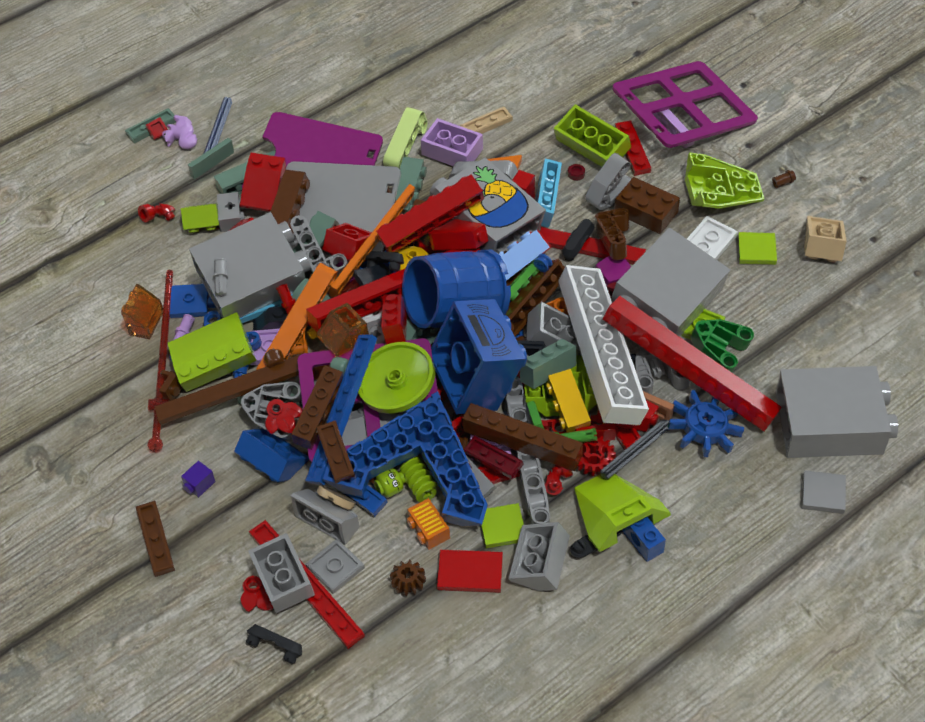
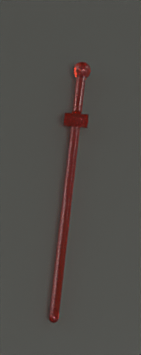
(155, 443)

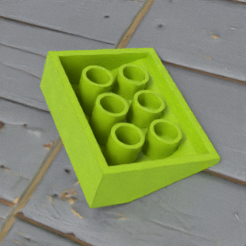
(211, 352)

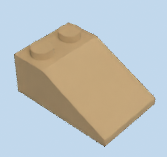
(824, 239)

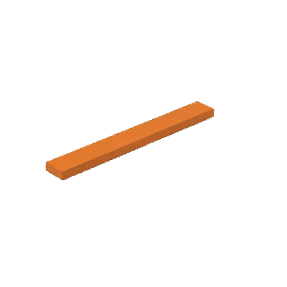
(370, 242)

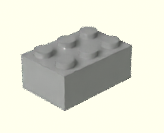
(281, 572)

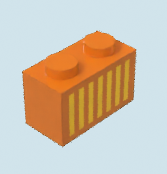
(428, 523)

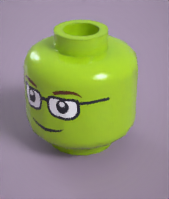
(389, 483)

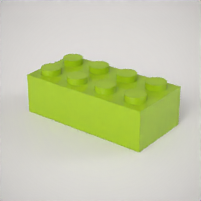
(591, 136)

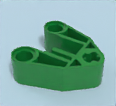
(715, 335)

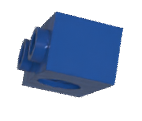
(646, 538)

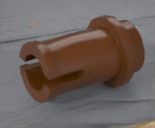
(787, 177)

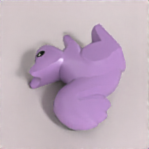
(181, 130)

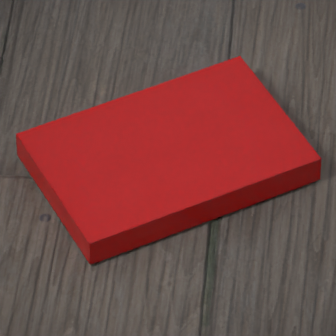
(470, 571)

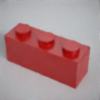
(394, 319)

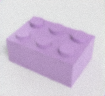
(451, 143)

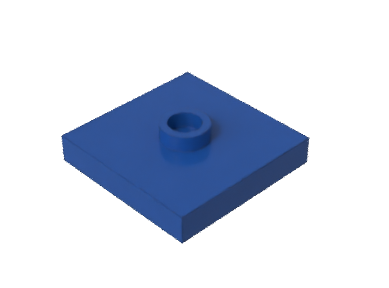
(188, 300)

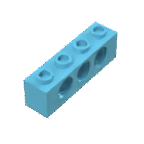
(548, 188)

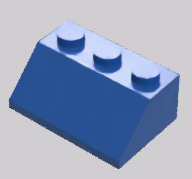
(270, 454)

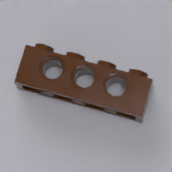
(317, 407)

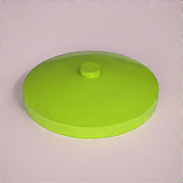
(397, 377)

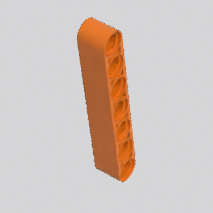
(297, 319)

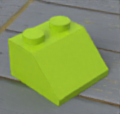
(200, 216)

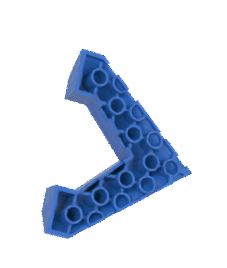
(426, 432)

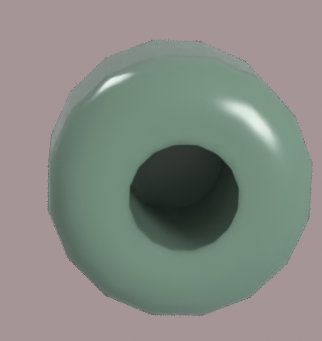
(339, 364)

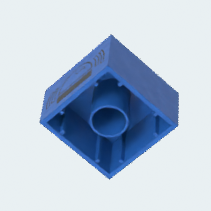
(477, 355)

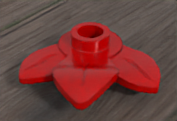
(283, 418)
(255, 596)

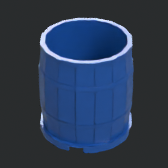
(439, 279)

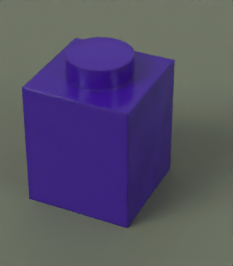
(197, 479)

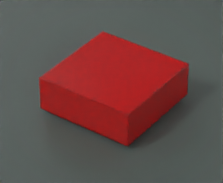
(156, 128)

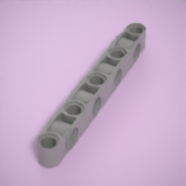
(531, 472)

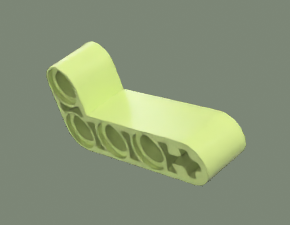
(410, 124)

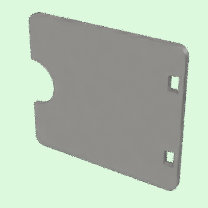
(348, 193)

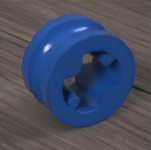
(543, 262)

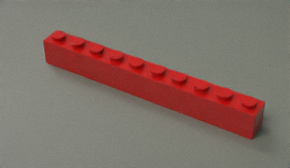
(364, 298)
(692, 363)

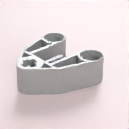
(609, 182)
(644, 360)
(273, 391)

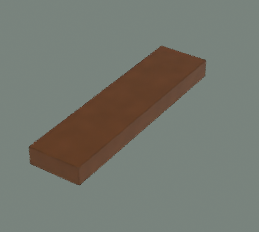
(155, 538)

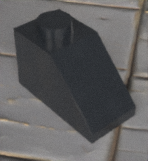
(270, 319)

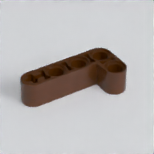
(609, 229)

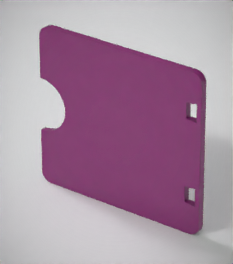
(320, 142)

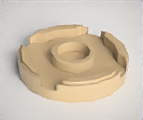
(336, 497)

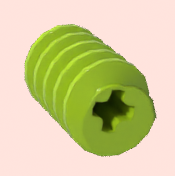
(419, 479)

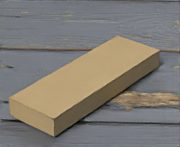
(489, 121)

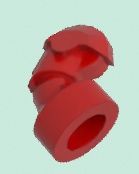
(148, 212)
(553, 484)

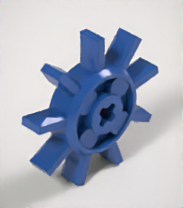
(705, 423)

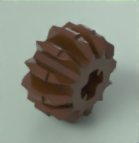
(401, 579)

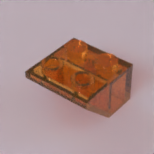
(142, 312)
(342, 329)

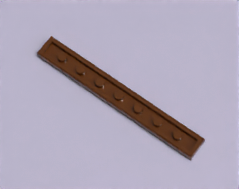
(226, 390)

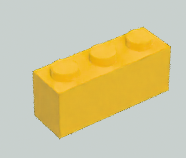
(567, 401)

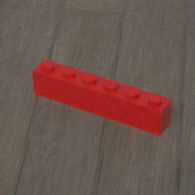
(430, 214)

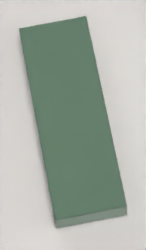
(139, 131)
(211, 158)

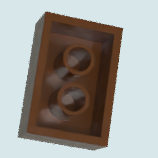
(648, 205)

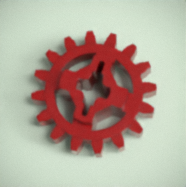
(594, 457)

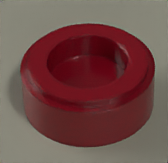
(576, 172)

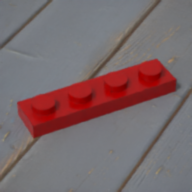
(636, 154)

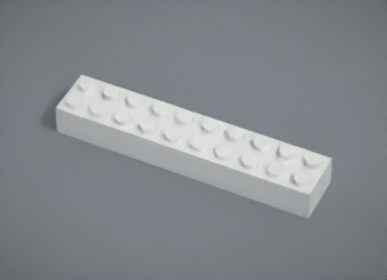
(602, 347)

